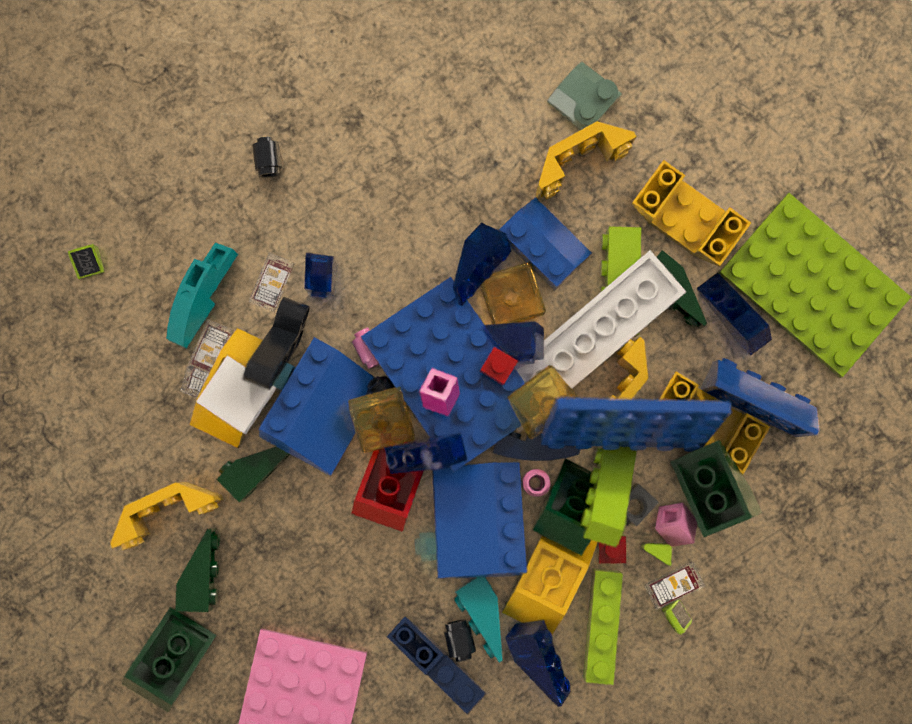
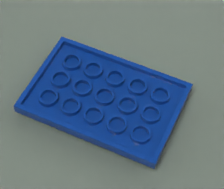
(450, 339)
(633, 423)

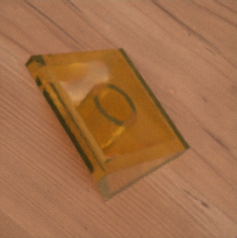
(536, 398)

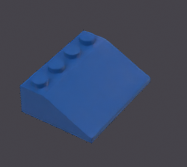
(760, 399)
(313, 408)
(479, 521)

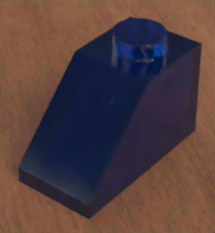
(320, 275)
(519, 340)

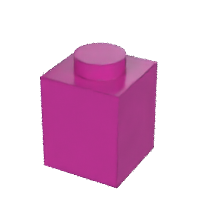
(439, 392)

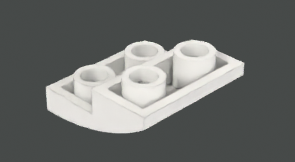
(233, 398)

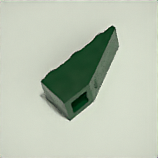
(688, 303)
(196, 584)

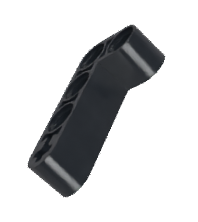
(277, 345)

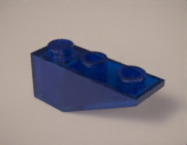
(479, 258)
(736, 314)
(426, 454)
(536, 656)

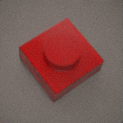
(498, 366)
(612, 554)

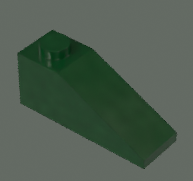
(248, 473)

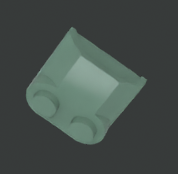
(584, 96)

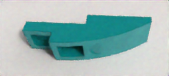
(193, 299)

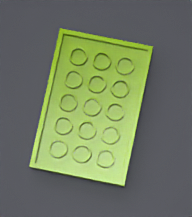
(814, 285)

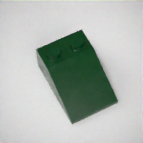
(715, 488)
(564, 508)
(168, 659)

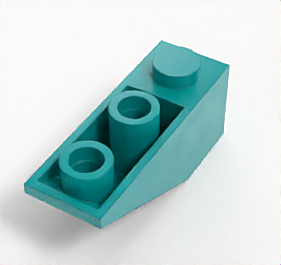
(482, 605)

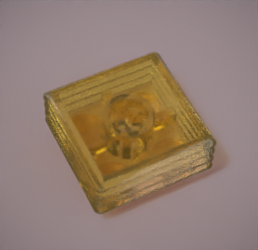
(520, 280)
(381, 405)

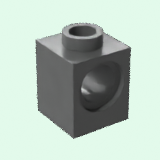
(647, 503)

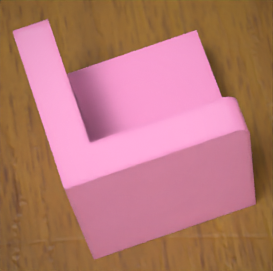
(676, 524)

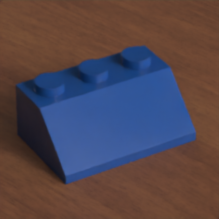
(545, 243)

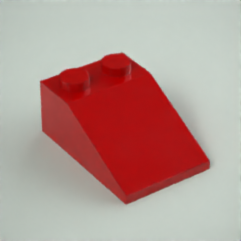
(386, 496)

